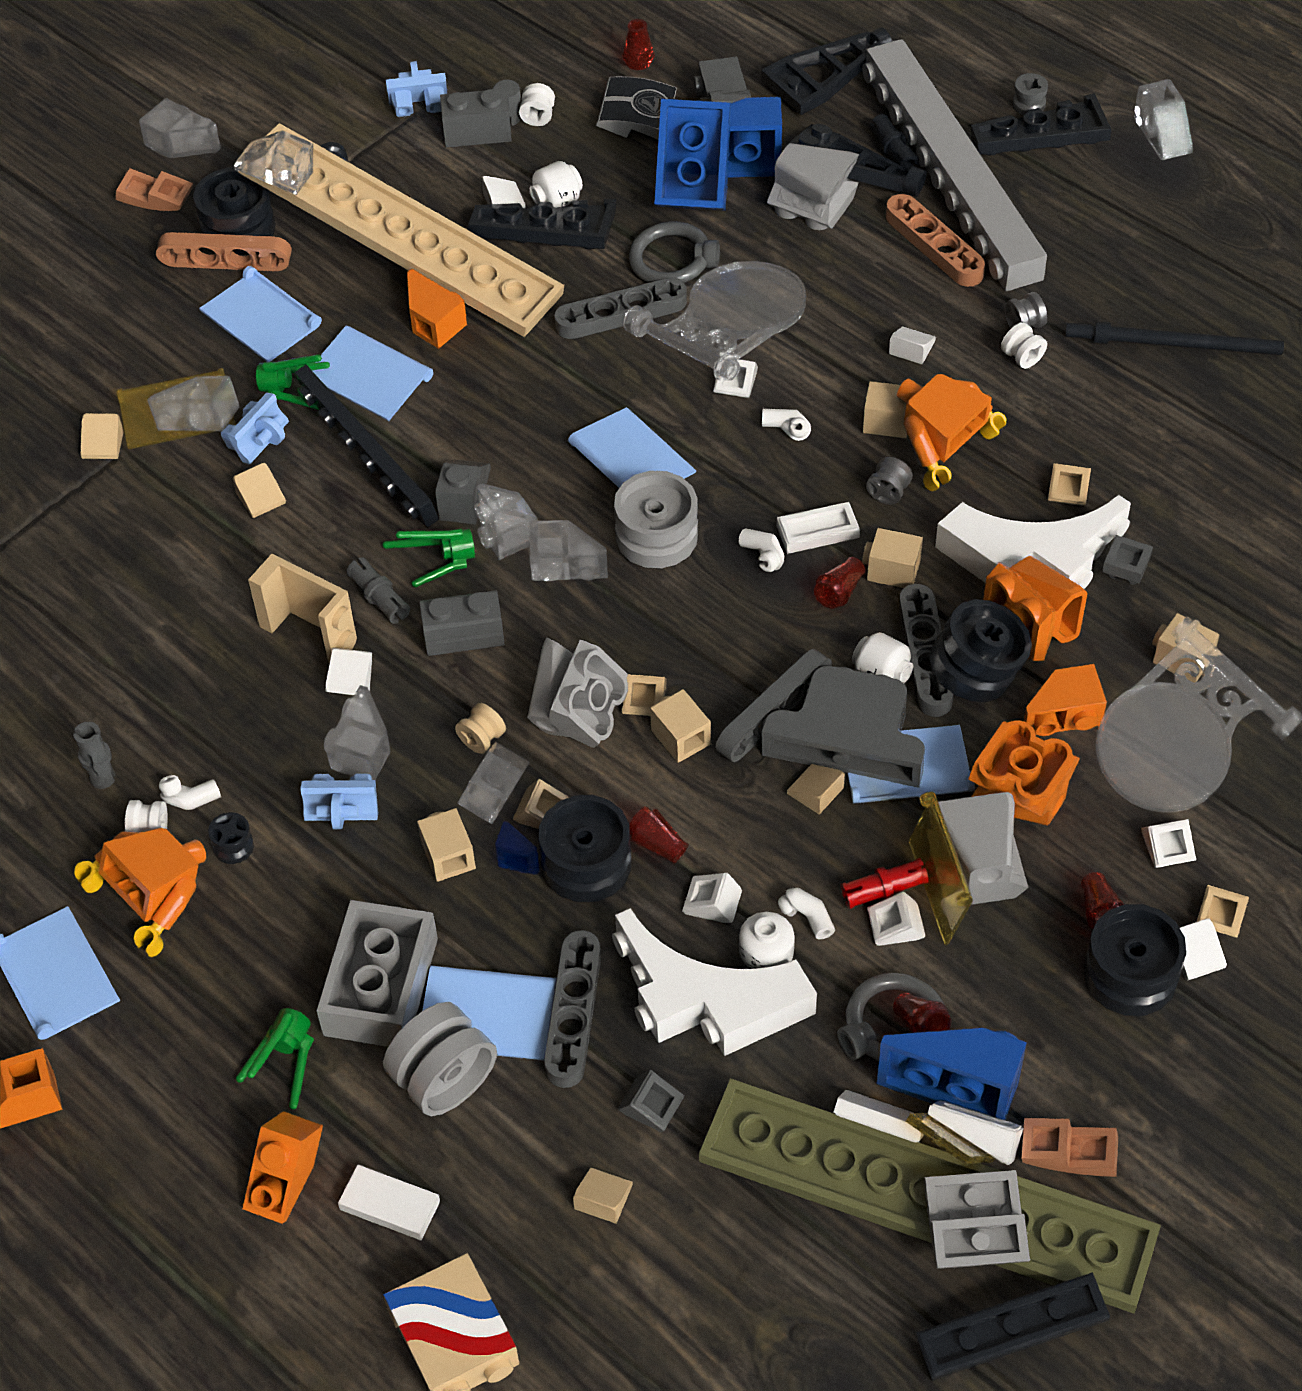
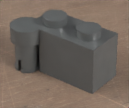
(720, 81)
(480, 115)

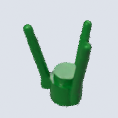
(276, 376)
(454, 545)
(284, 1036)

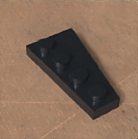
(1039, 129)
(543, 223)

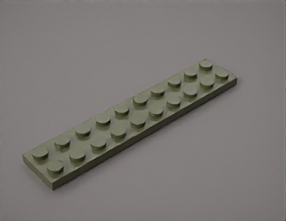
(883, 1183)

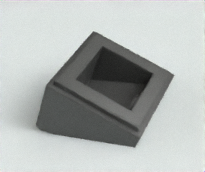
(651, 1101)

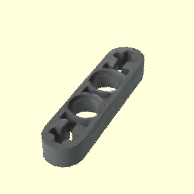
(619, 304)
(921, 649)
(783, 694)
(575, 1008)

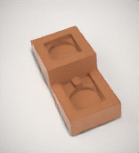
(152, 193)
(1070, 1149)

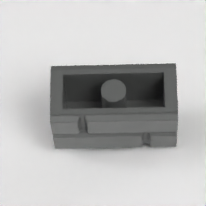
(462, 623)

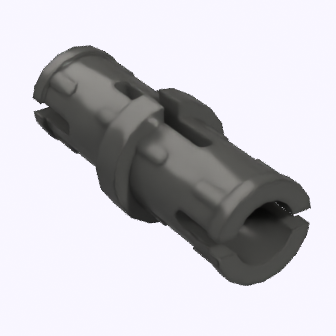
(378, 590)
(94, 755)

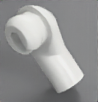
(790, 421)
(768, 547)
(185, 797)
(811, 907)

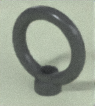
(706, 251)
(858, 1036)

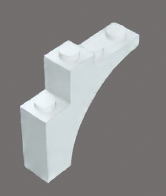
(1067, 545)
(728, 1002)

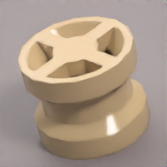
(480, 728)

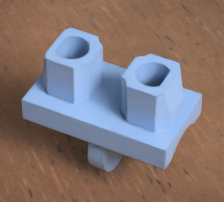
(416, 87)
(260, 425)
(339, 799)

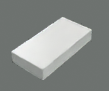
(818, 527)
(876, 1115)
(389, 1202)

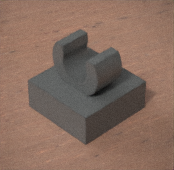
(1127, 559)

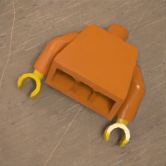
(943, 419)
(150, 874)

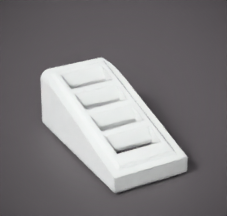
(986, 1132)

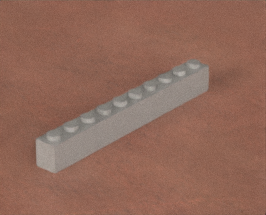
(955, 166)

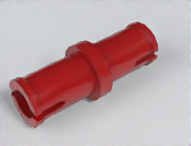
(884, 883)

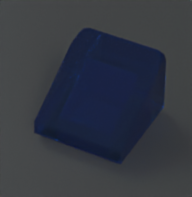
(516, 851)

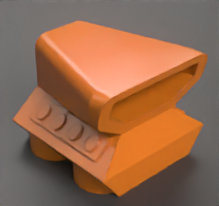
(1041, 599)
(1027, 768)

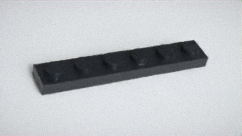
(371, 455)

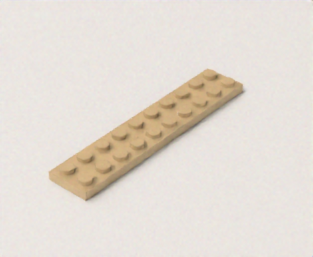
(422, 241)

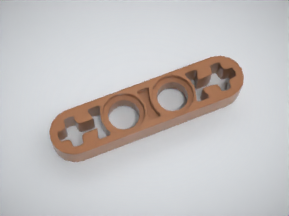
(928, 243)
(174, 251)

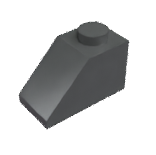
(457, 490)

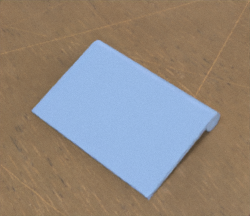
(261, 315)
(370, 373)
(626, 447)
(943, 773)
(55, 973)
(504, 1006)

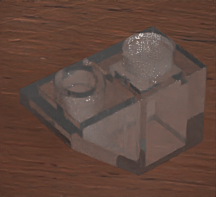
(1163, 119)
(178, 131)
(278, 160)
(195, 405)
(503, 520)
(565, 552)
(360, 738)
(493, 782)

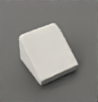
(501, 191)
(911, 344)
(741, 384)
(348, 671)
(1169, 843)
(713, 897)
(896, 920)
(1203, 950)

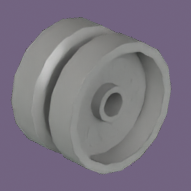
(656, 519)
(439, 1058)

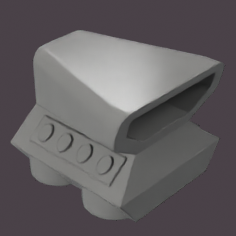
(813, 184)
(576, 692)
(986, 845)

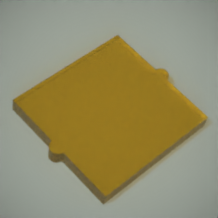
(948, 1140)

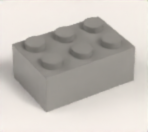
(377, 972)

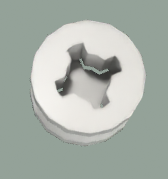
(537, 104)
(1024, 345)
(145, 817)

